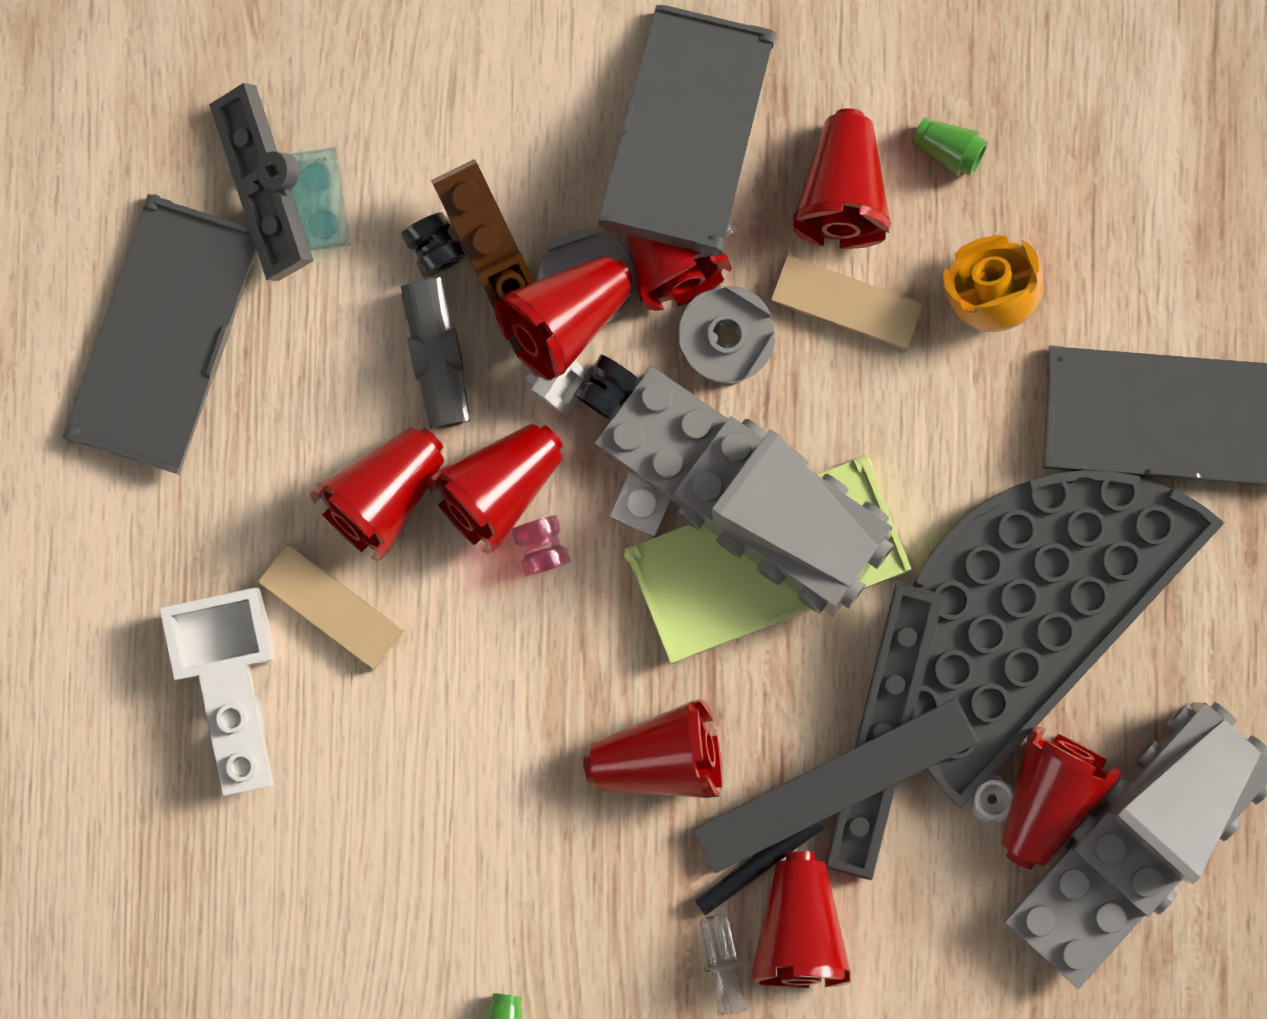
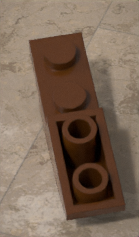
(483, 233)

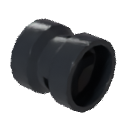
(433, 244)
(606, 387)

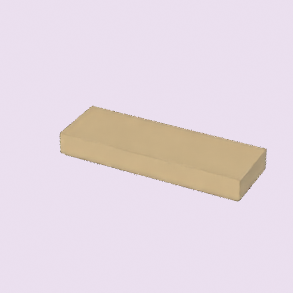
(847, 302)
(331, 606)

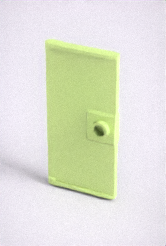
(711, 597)

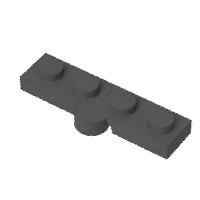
(262, 181)

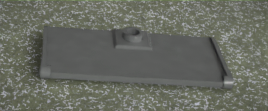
(687, 130)
(162, 335)
(1156, 415)

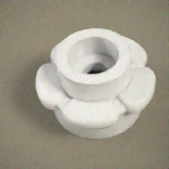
(997, 811)

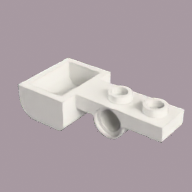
(218, 643)

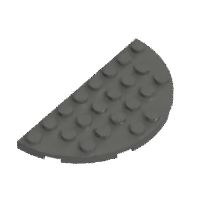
(1039, 594)

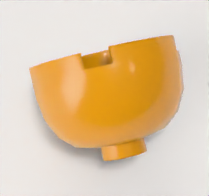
(994, 283)

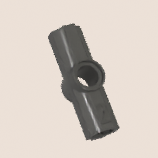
(435, 353)

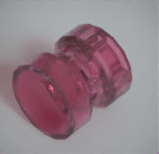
(539, 534)

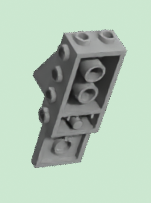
(749, 492)
(1143, 840)

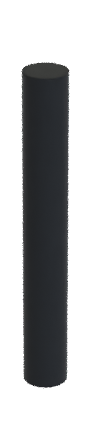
(753, 869)

